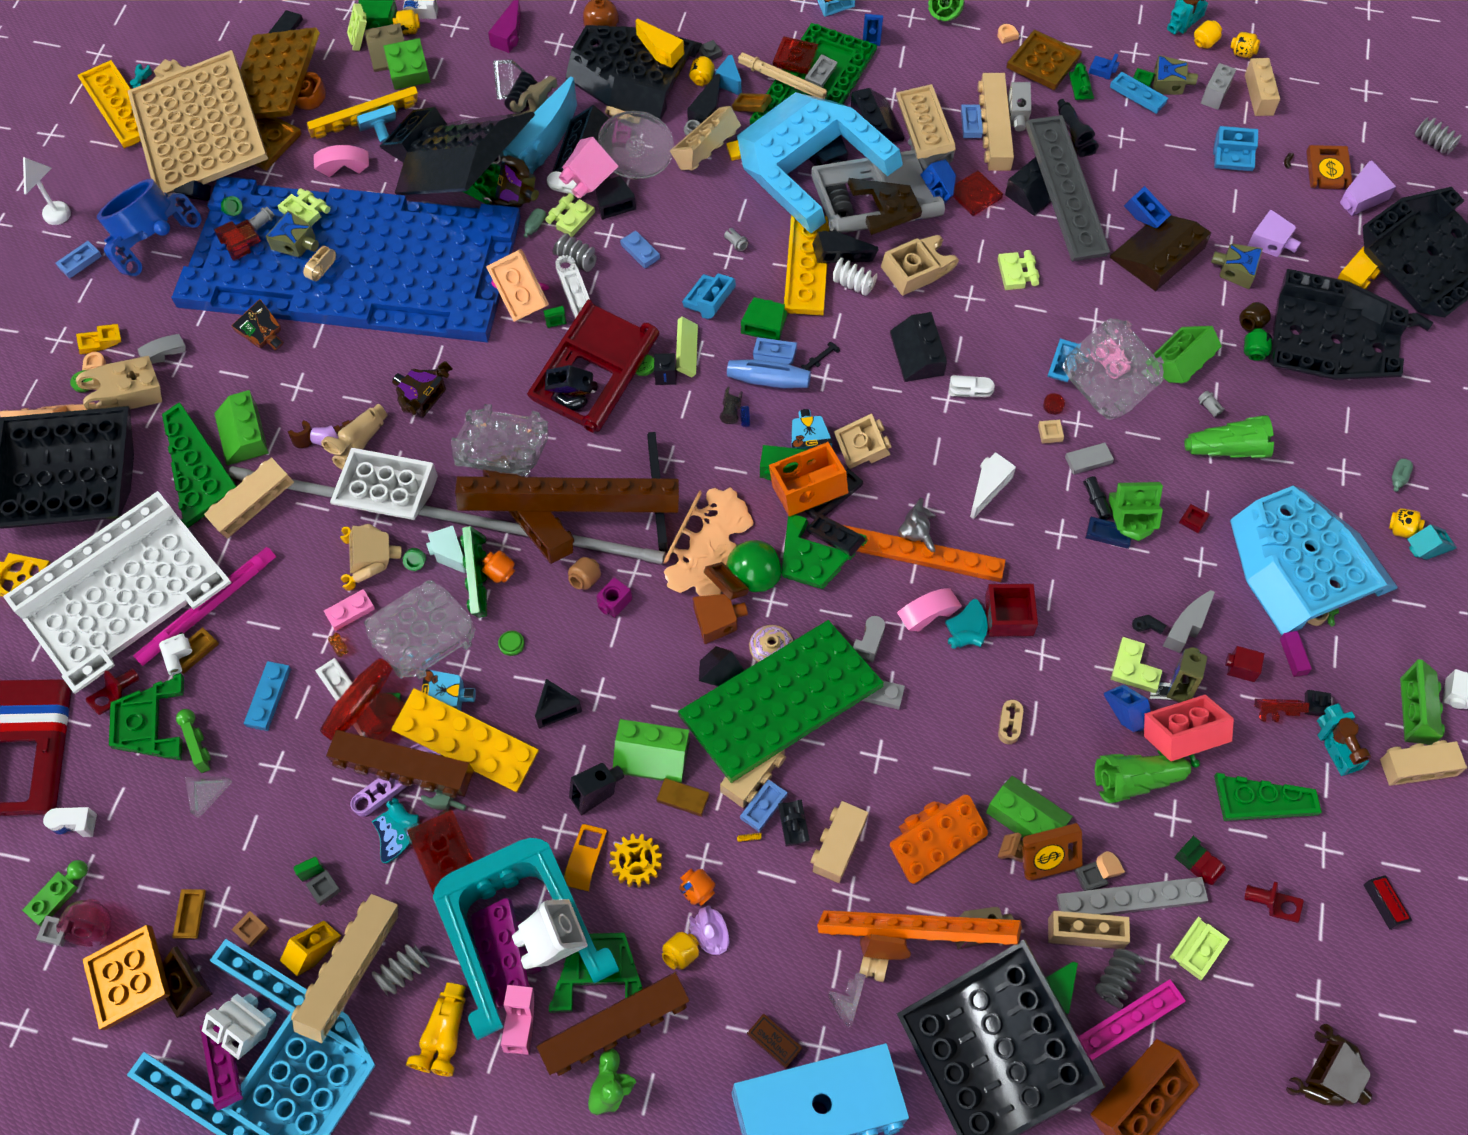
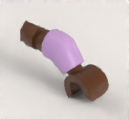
(316, 435)

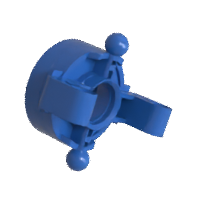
(139, 214)

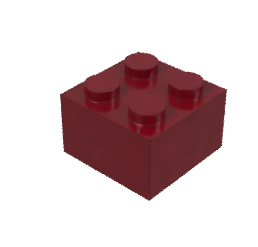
(1011, 610)

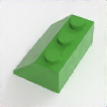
(1187, 352)
(240, 428)
(1421, 704)
(651, 750)
(1025, 810)

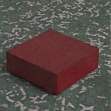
(1194, 518)

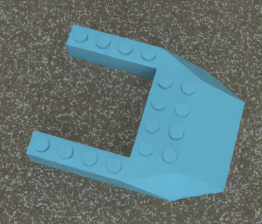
(797, 132)
(293, 1084)

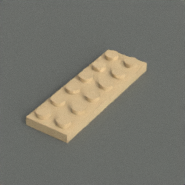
(925, 121)

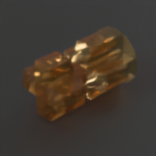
(338, 645)

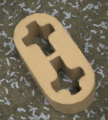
(1005, 720)

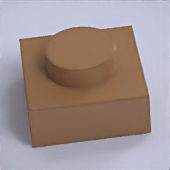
(250, 929)

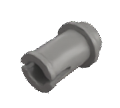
(261, 218)
(739, 242)
(1211, 403)

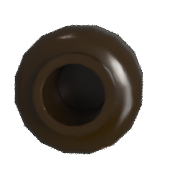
(1254, 316)

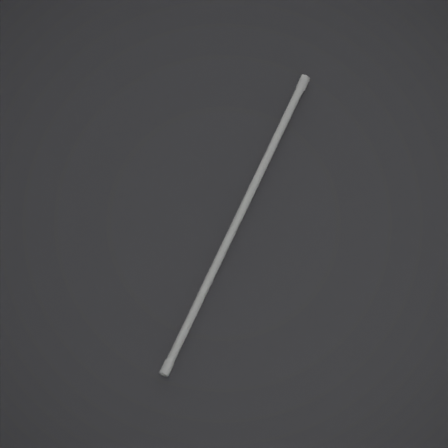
(646, 554)

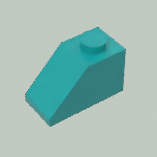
(1430, 542)

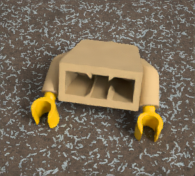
(368, 553)

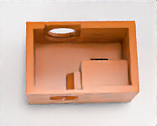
(811, 481)

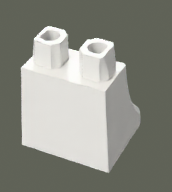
(549, 934)

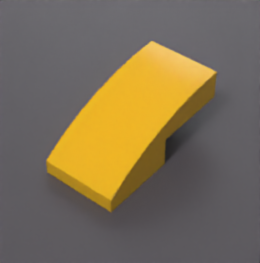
(102, 339)

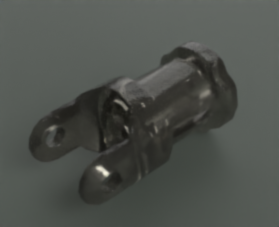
(731, 406)

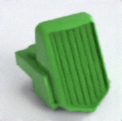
(1137, 508)

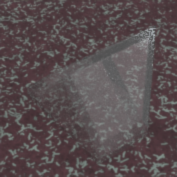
(505, 74)
(204, 791)

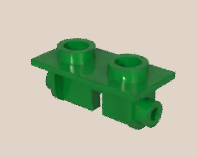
(1081, 83)

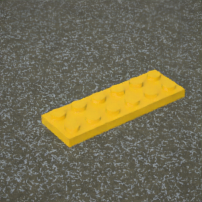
(111, 97)
(338, 120)
(804, 275)
(465, 739)

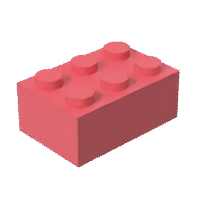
(1188, 727)

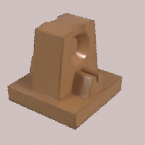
(1012, 847)

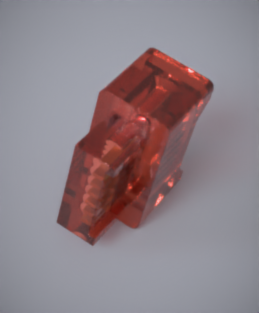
(237, 238)

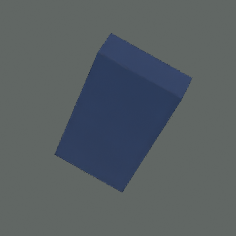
(1106, 532)

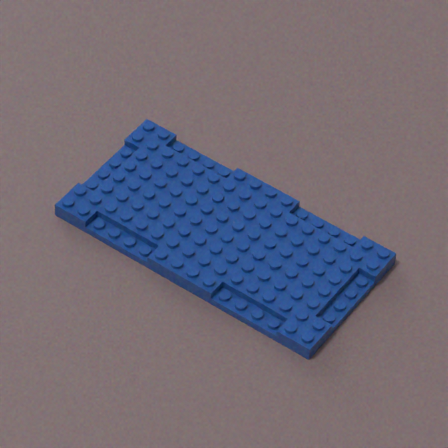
(393, 269)

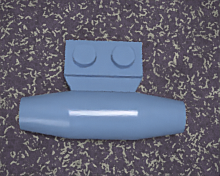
(770, 366)

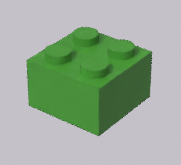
(406, 63)

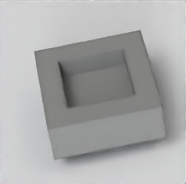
(49, 934)

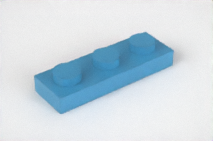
(1139, 92)
(267, 696)

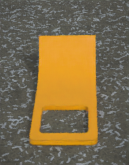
(583, 860)

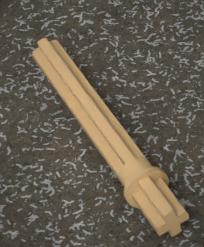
(782, 76)

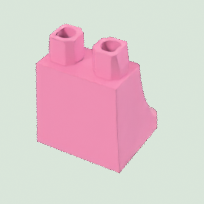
(587, 167)

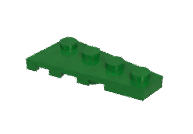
(472, 562)
(1262, 800)

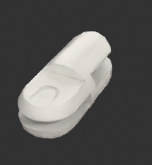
(557, 185)
(970, 386)

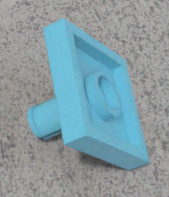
(377, 120)

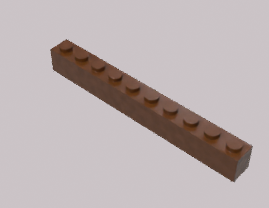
(567, 494)

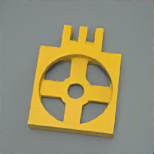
(6, 574)

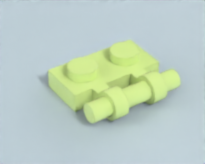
(299, 207)
(575, 217)
(1012, 272)

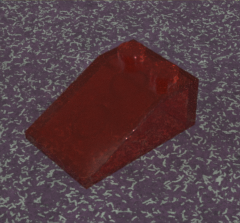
(438, 846)

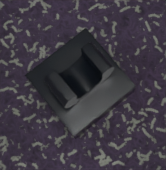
(1317, 701)

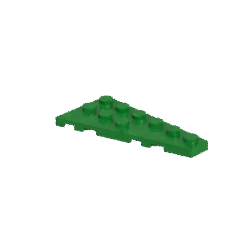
(195, 467)

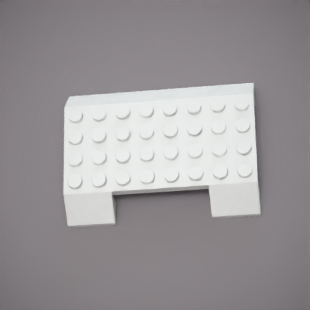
(115, 589)

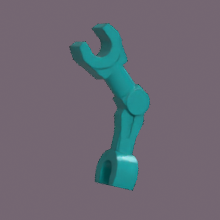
(140, 75)

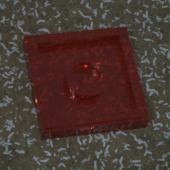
(795, 55)
(976, 193)

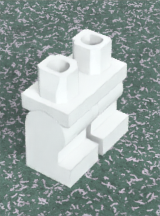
(239, 1022)

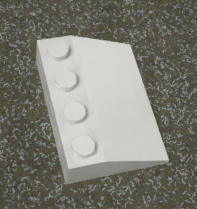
(384, 484)

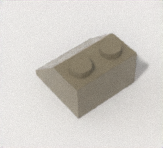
(377, 38)

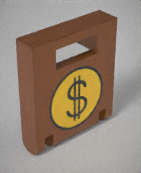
(1331, 168)
(1048, 851)

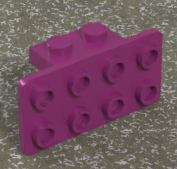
(496, 948)

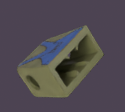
(1172, 76)
(292, 236)
(1238, 264)
(1192, 665)

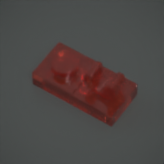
(1291, 707)

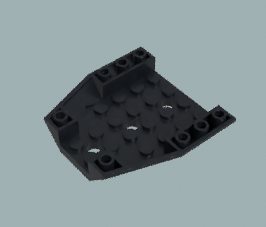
(619, 79)
(1401, 240)
(1336, 309)

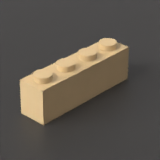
(248, 498)

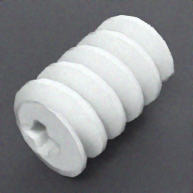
(854, 278)

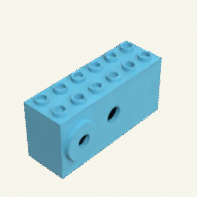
(854, 1087)

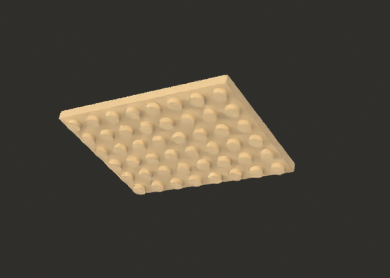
(197, 123)

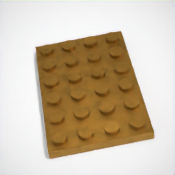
(276, 70)

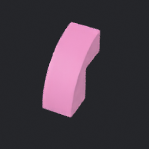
(334, 157)
(928, 607)
(519, 1019)

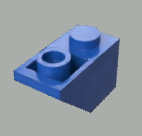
(940, 179)

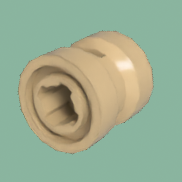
(874, 967)

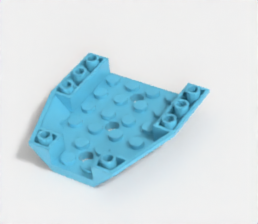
(1295, 581)

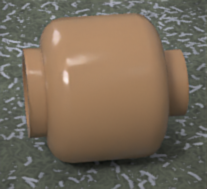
(584, 573)

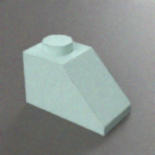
(446, 548)

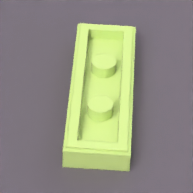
(686, 347)

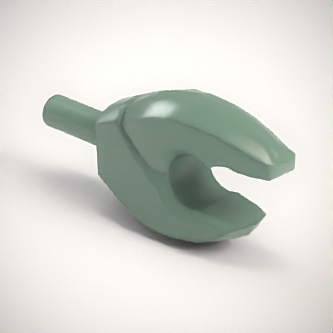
(442, 802)

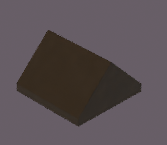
(184, 982)

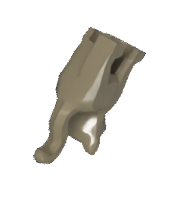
(535, 95)

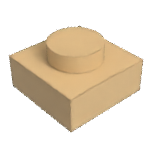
(1050, 431)

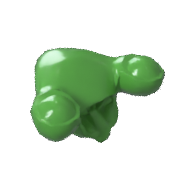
(609, 1086)

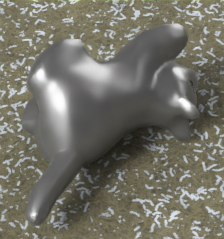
(917, 525)

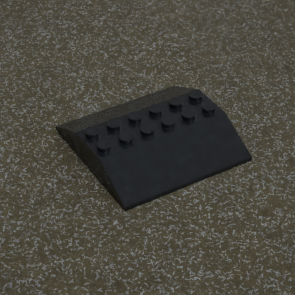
(457, 153)
(65, 466)
(1000, 1047)

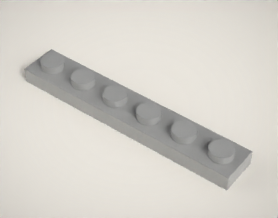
(1135, 897)

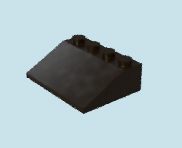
(1161, 252)

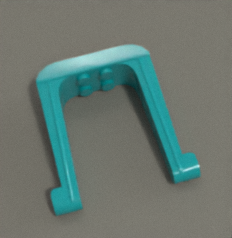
(481, 880)

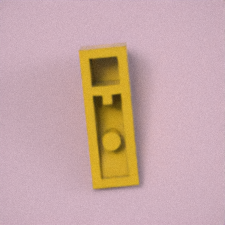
(662, 45)

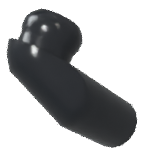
(573, 403)

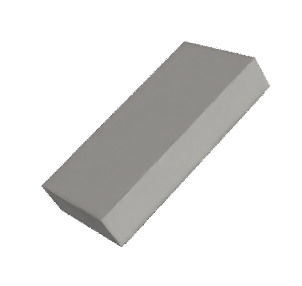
(1089, 458)

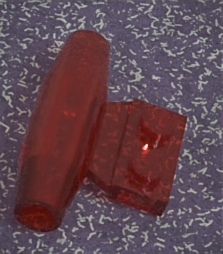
(366, 705)

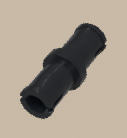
(1097, 498)

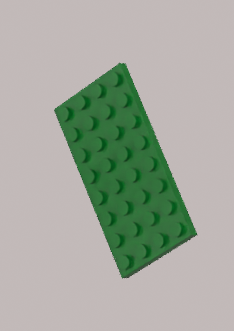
(780, 700)

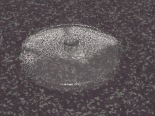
(637, 144)

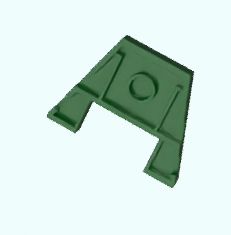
(808, 560)
(136, 721)
(577, 974)

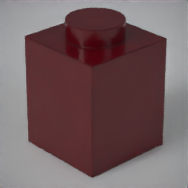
(1244, 663)

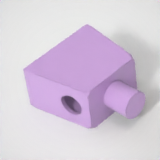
(1274, 235)

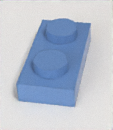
(971, 121)
(640, 249)
(78, 259)
(763, 805)

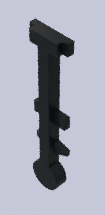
(815, 361)

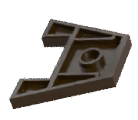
(893, 200)

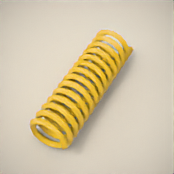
(752, 837)

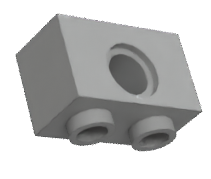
(1218, 86)

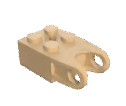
(917, 264)
(121, 384)

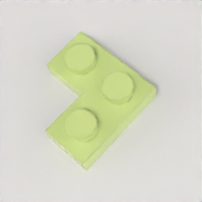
(1130, 670)

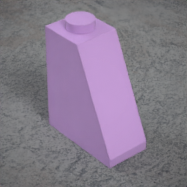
(1367, 190)

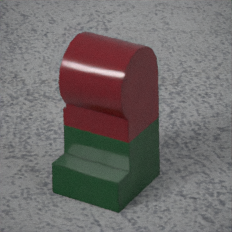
(1200, 861)

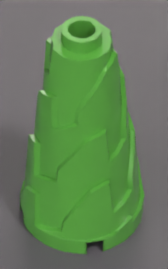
(1236, 439)
(1136, 774)

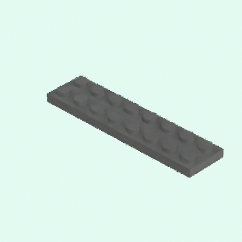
(1067, 188)

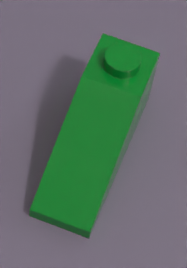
(773, 454)

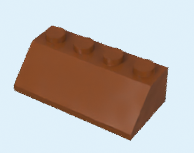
(1147, 1093)

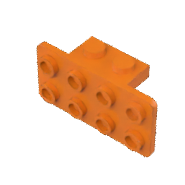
(937, 836)

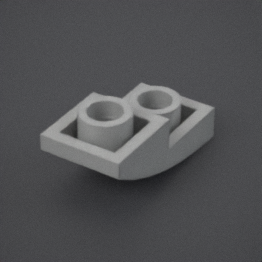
(163, 346)

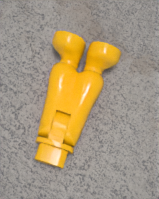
(441, 1033)

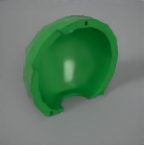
(755, 565)

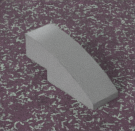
(1189, 622)

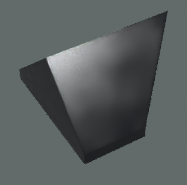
(719, 666)
(555, 705)

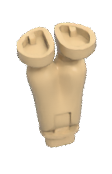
(354, 434)

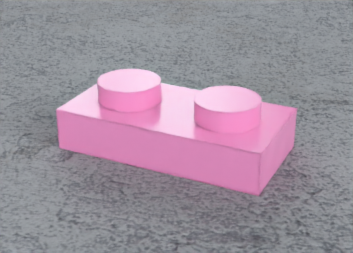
(349, 610)

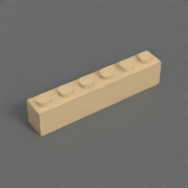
(996, 122)
(345, 968)

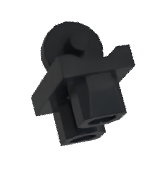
(793, 823)

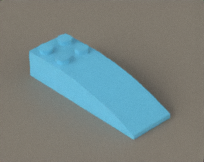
(546, 128)

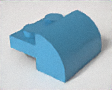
(1235, 148)
(709, 294)

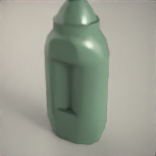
(534, 221)
(1401, 473)

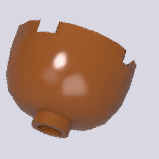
(600, 13)
(311, 93)

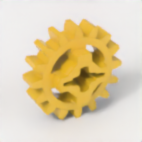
(643, 866)

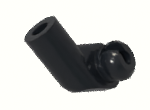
(1416, 319)
(1148, 622)

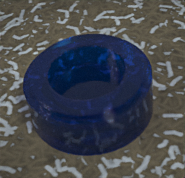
(745, 416)

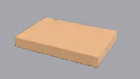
(517, 285)

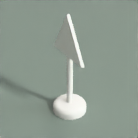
(55, 211)

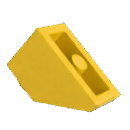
(309, 947)

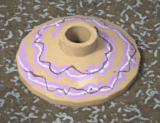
(759, 640)

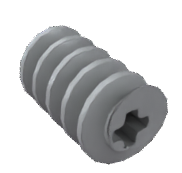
(1437, 136)
(582, 254)
(400, 969)

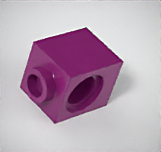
(613, 589)

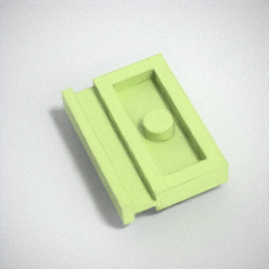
(356, 27)
(1199, 948)

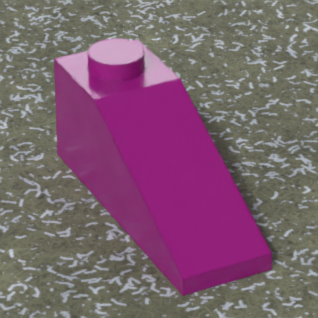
(505, 32)

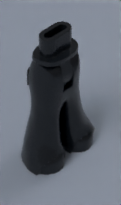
(1081, 134)

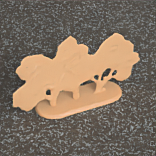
(708, 545)

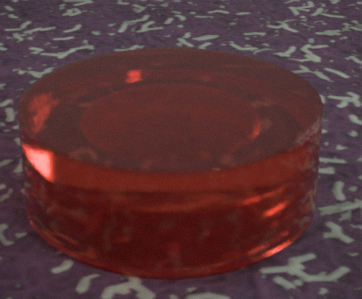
(1054, 404)

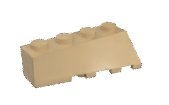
(705, 138)

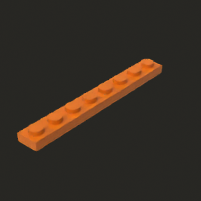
(943, 557)
(921, 927)

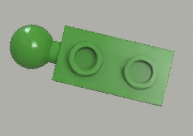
(193, 737)
(55, 892)

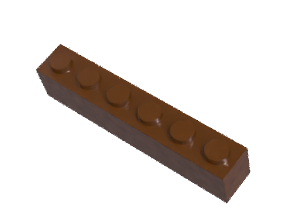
(542, 528)
(400, 763)
(613, 1023)

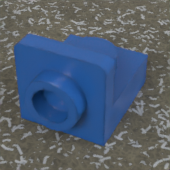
(1104, 67)

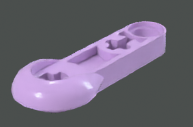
(391, 787)

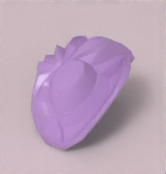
(710, 931)

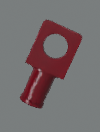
(112, 689)
(1274, 901)

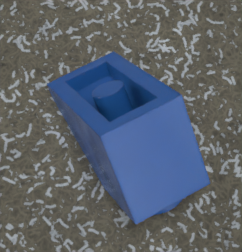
(873, 28)
(1147, 208)
(1128, 707)

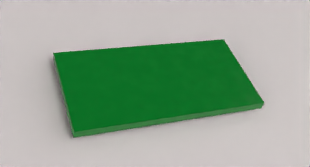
(852, 59)

